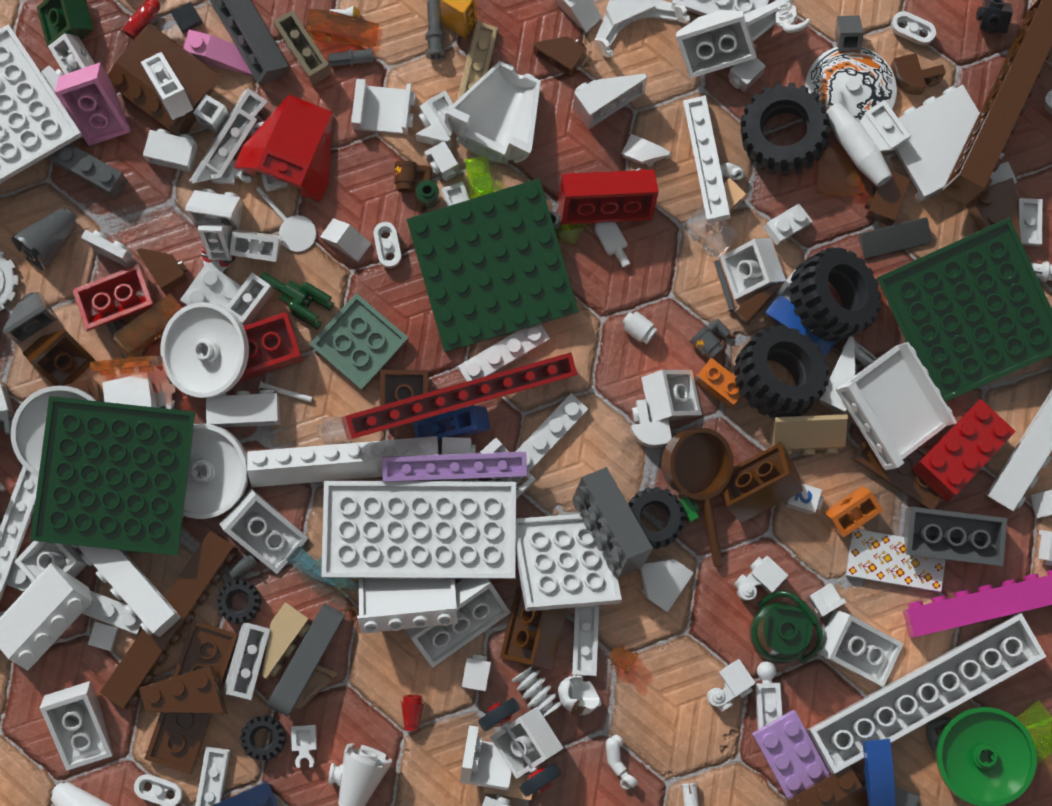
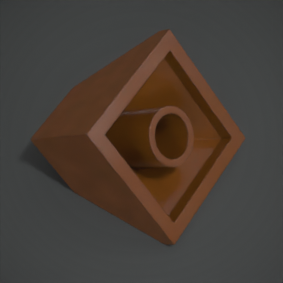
(58, 357)

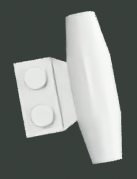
(865, 140)

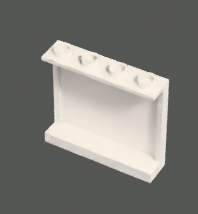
(937, 138)
(895, 405)
(406, 603)

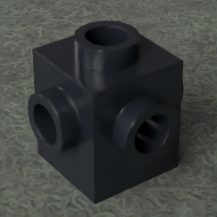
(994, 16)

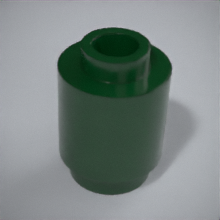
(427, 200)

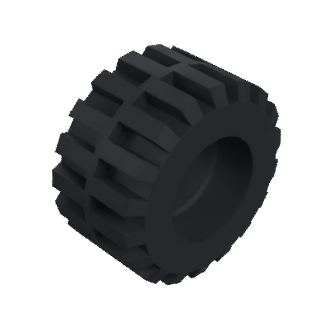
(671, 505)

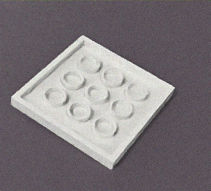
(562, 564)

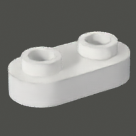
(914, 26)
(388, 245)
(159, 790)

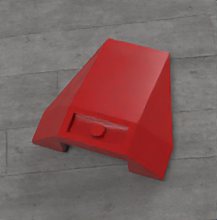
(292, 147)

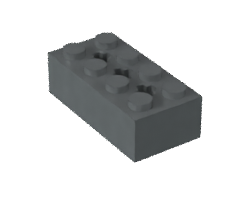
(611, 523)

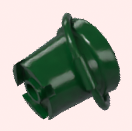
(784, 631)

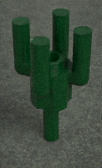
(299, 299)

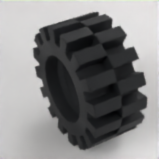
(228, 591)
(276, 745)

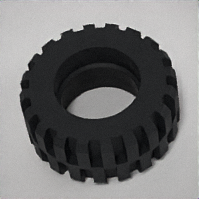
(785, 100)
(818, 307)
(793, 352)

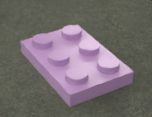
(790, 753)

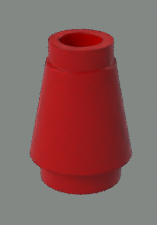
(412, 711)

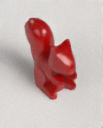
(140, 19)

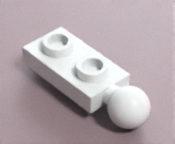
(767, 695)

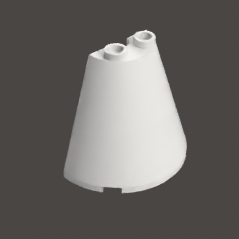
(497, 115)

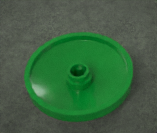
(986, 757)

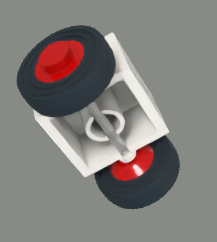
(524, 744)

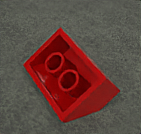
(113, 297)

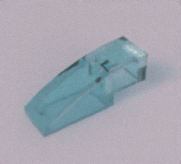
(313, 568)

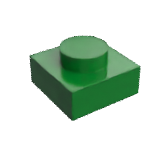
(690, 509)

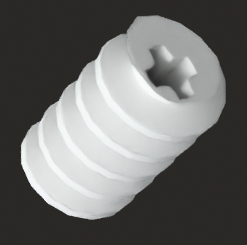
(535, 691)

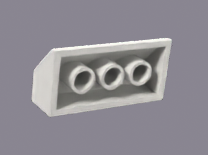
(477, 611)
(41, 615)

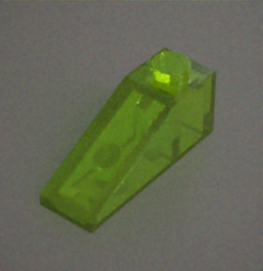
(478, 176)

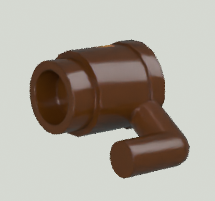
(406, 175)

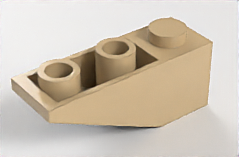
(284, 632)

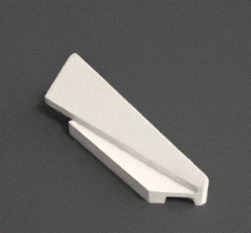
(229, 137)

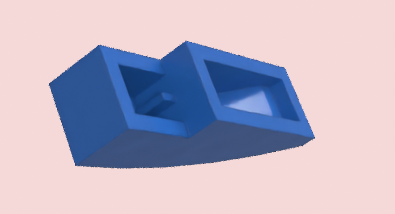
(783, 315)
(879, 772)

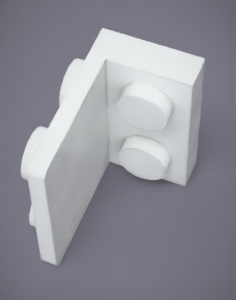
(483, 763)

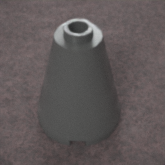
(45, 237)

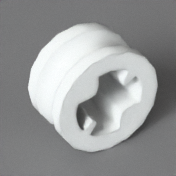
(335, 774)

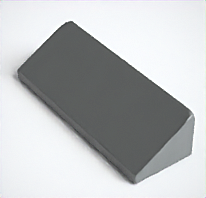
(895, 238)

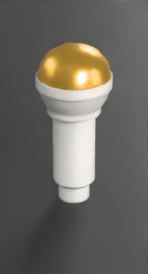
(351, 11)

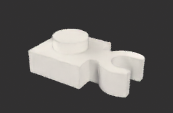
(231, 174)
(303, 740)

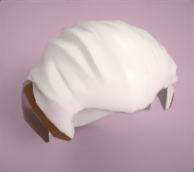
(578, 695)

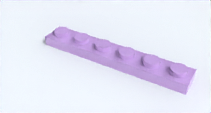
(454, 466)

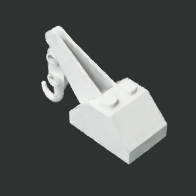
(728, 36)

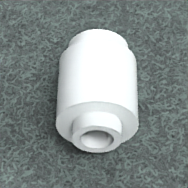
(639, 327)

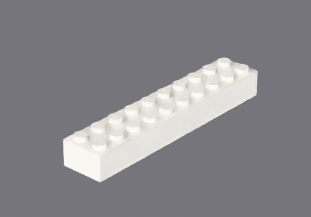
(927, 692)

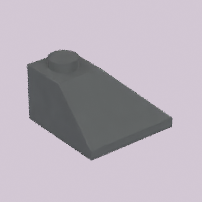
(28, 318)

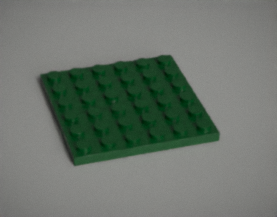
(492, 265)
(972, 309)
(113, 476)

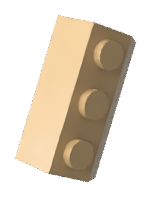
(810, 433)

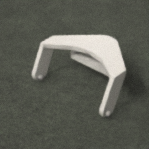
(623, 12)

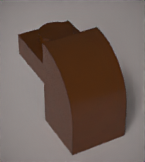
(910, 76)

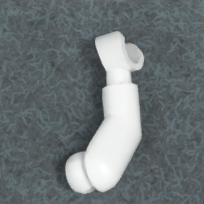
(614, 761)

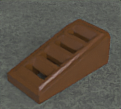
(748, 310)

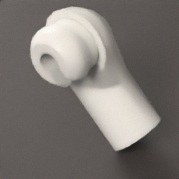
(732, 171)

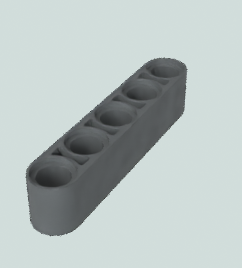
(305, 660)

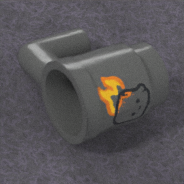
(707, 342)

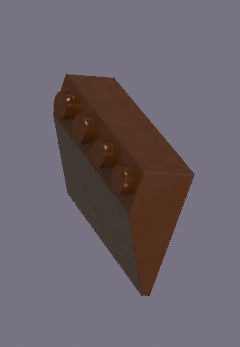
(133, 82)

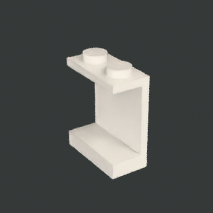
(382, 108)

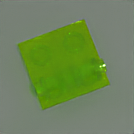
(1039, 724)

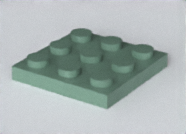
(359, 341)

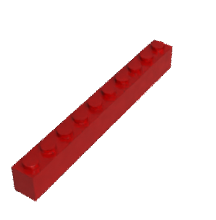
(458, 396)

